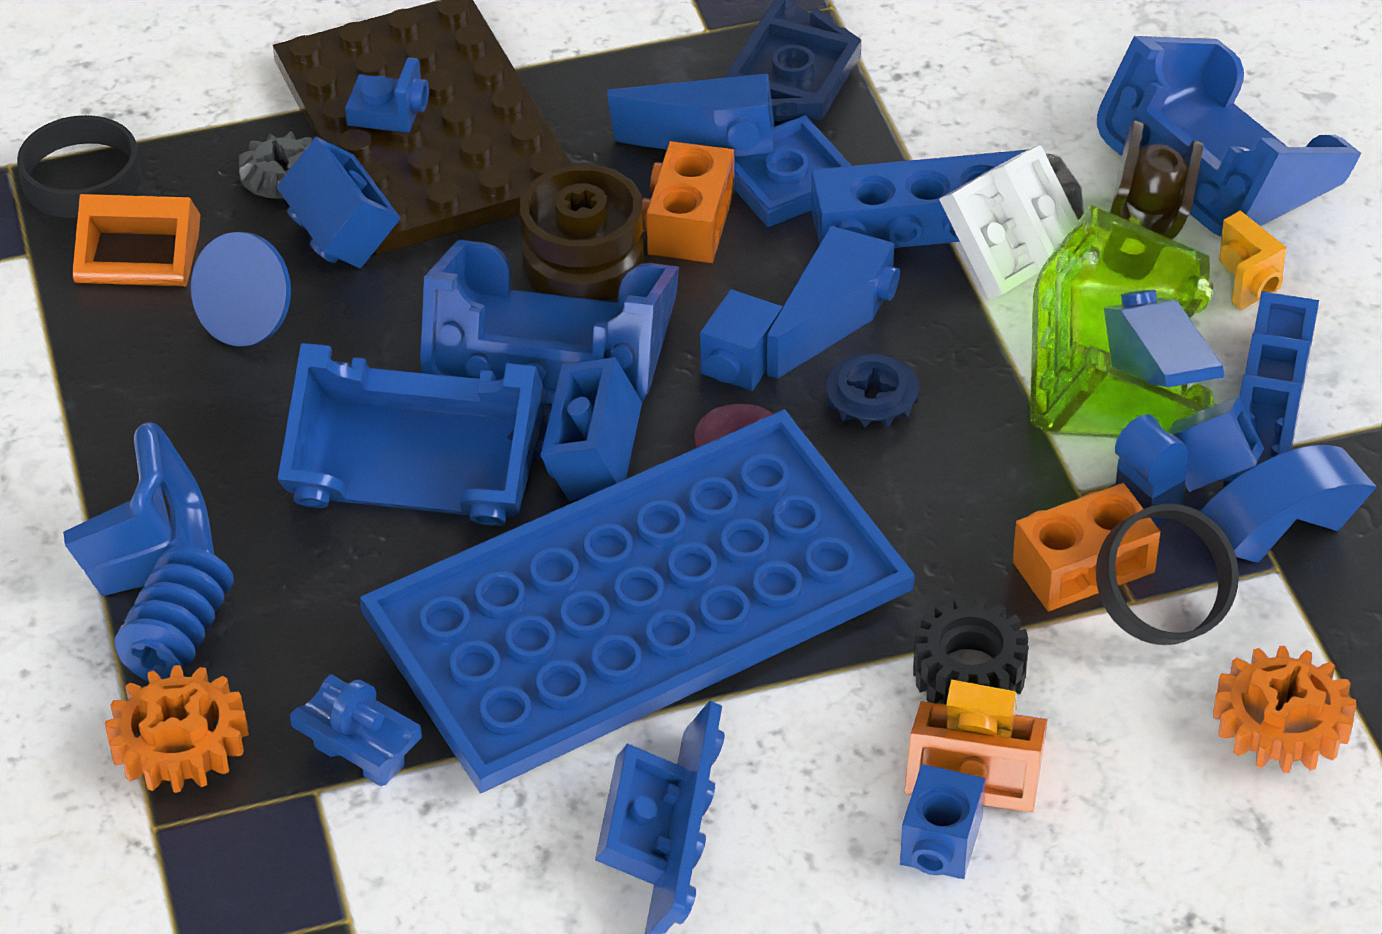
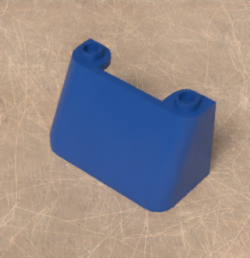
(1187, 94)
(482, 324)
(410, 437)

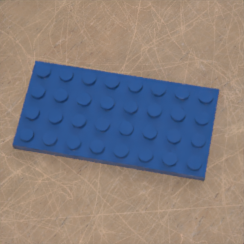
(633, 598)

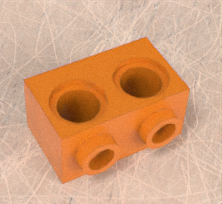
(689, 201)
(1061, 545)

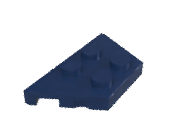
(803, 57)

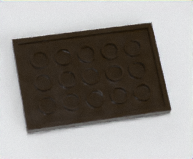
(470, 145)

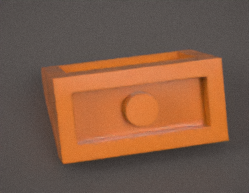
(135, 216)
(1006, 763)

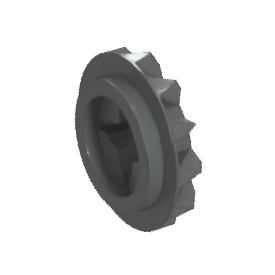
(259, 167)

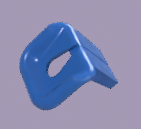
(126, 542)

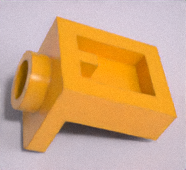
(1252, 257)
(980, 709)

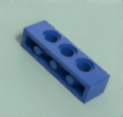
(896, 198)

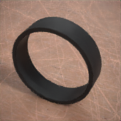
(69, 132)
(1216, 542)

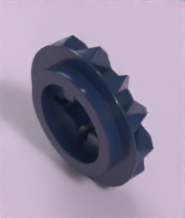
(854, 376)

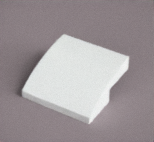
(1010, 220)

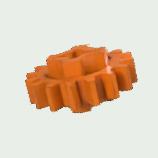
(1284, 709)
(176, 728)

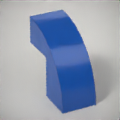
(1305, 484)

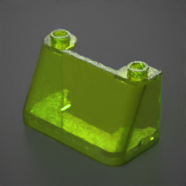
(1071, 363)

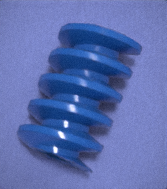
(173, 611)

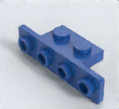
(657, 817)

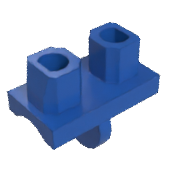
(355, 725)

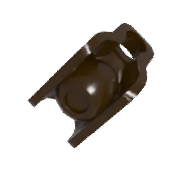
(1156, 184)

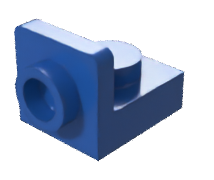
(388, 102)

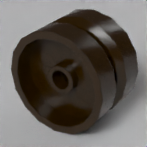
(581, 231)

